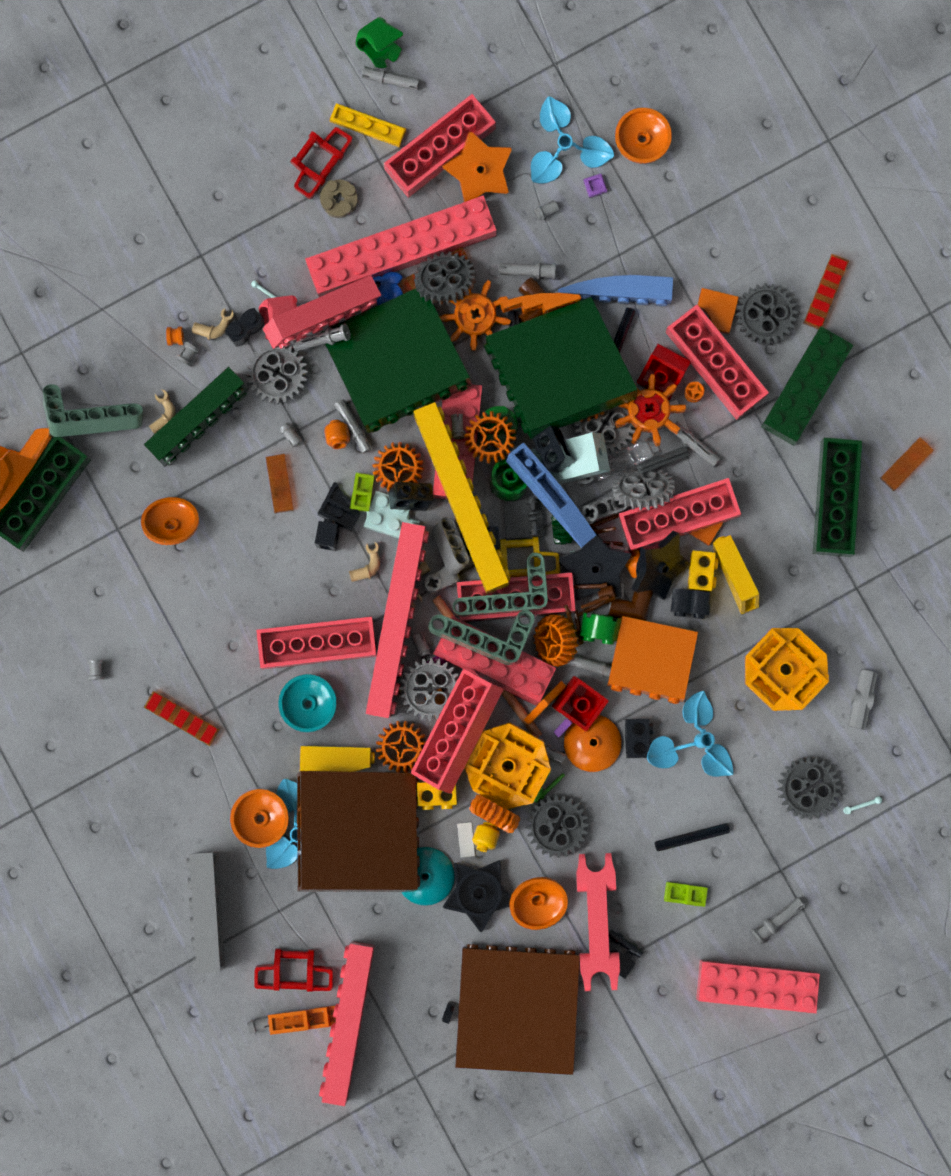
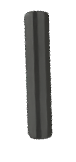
(662, 460)

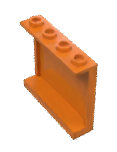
(652, 660)

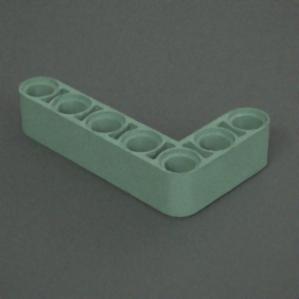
(87, 420)
(509, 598)
(484, 639)

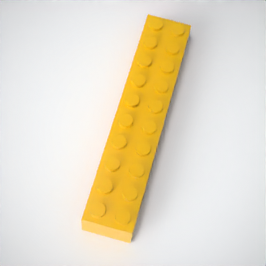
(460, 497)

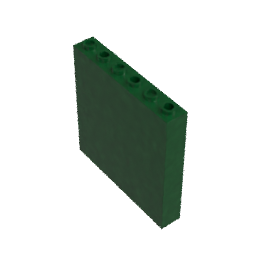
(397, 360)
(560, 367)

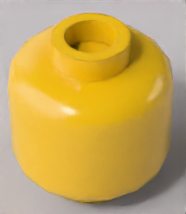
(486, 837)

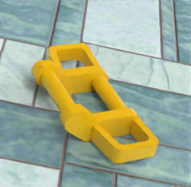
(526, 543)

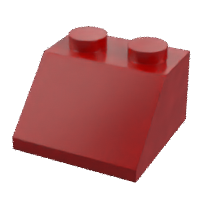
(666, 367)
(580, 703)

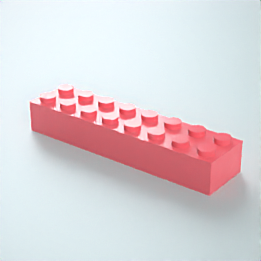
(348, 1023)

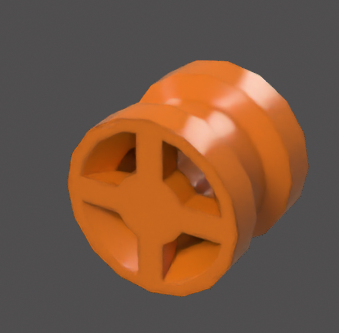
(175, 336)
(695, 388)

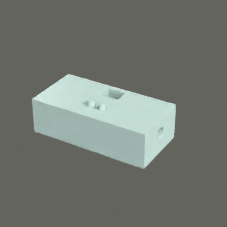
(589, 457)

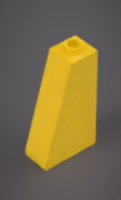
(736, 574)
(335, 758)

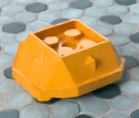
(806, 664)
(508, 786)

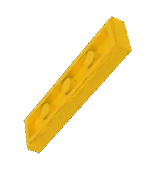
(367, 125)

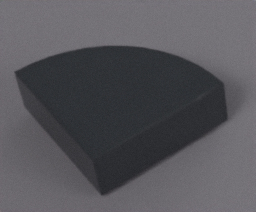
(448, 1012)

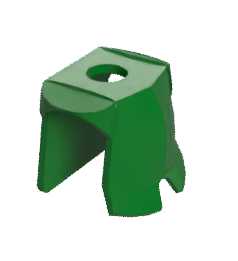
(378, 42)

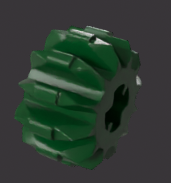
(560, 535)

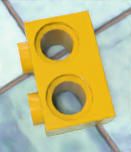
(697, 570)
(437, 800)

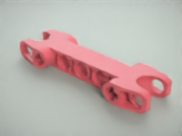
(596, 886)

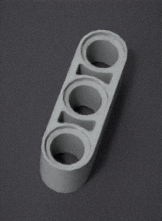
(608, 503)
(450, 545)

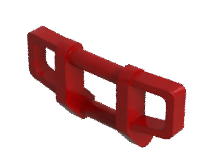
(336, 156)
(277, 984)

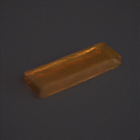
(906, 464)
(279, 483)

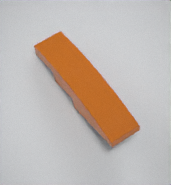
(546, 301)
(301, 1020)

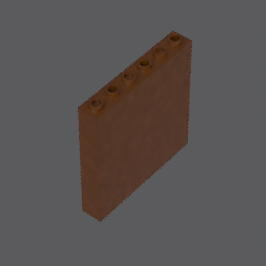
(357, 832)
(517, 1009)

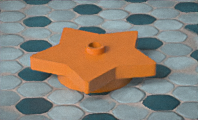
(476, 154)

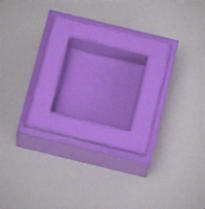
(595, 185)
(562, 727)

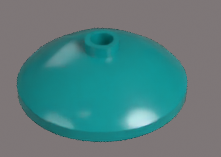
(293, 699)
(440, 879)

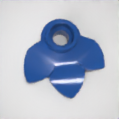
(389, 287)

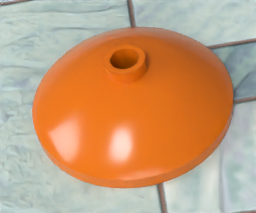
(645, 124)
(168, 514)
(590, 757)
(245, 815)
(540, 911)

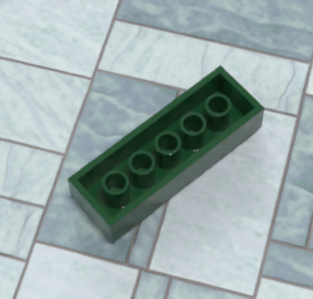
(807, 386)
(196, 417)
(41, 492)
(837, 497)

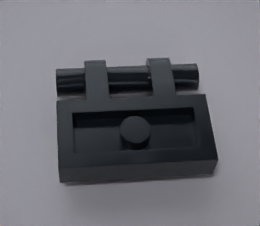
(626, 963)

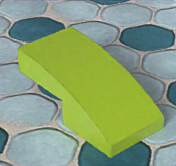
(362, 492)
(685, 894)

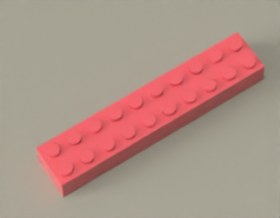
(402, 245)
(396, 620)

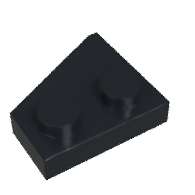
(337, 508)

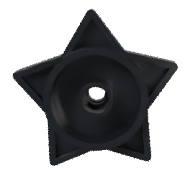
(596, 554)
(659, 566)
(464, 898)

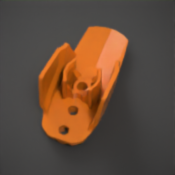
(17, 465)

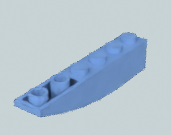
(625, 289)
(550, 493)

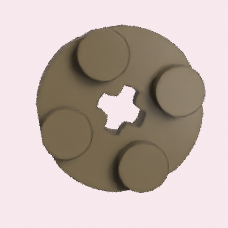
(332, 189)

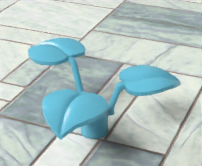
(544, 165)
(700, 712)
(283, 851)

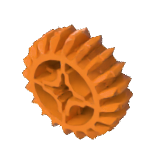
(496, 442)
(389, 466)
(555, 640)
(384, 743)
(494, 813)

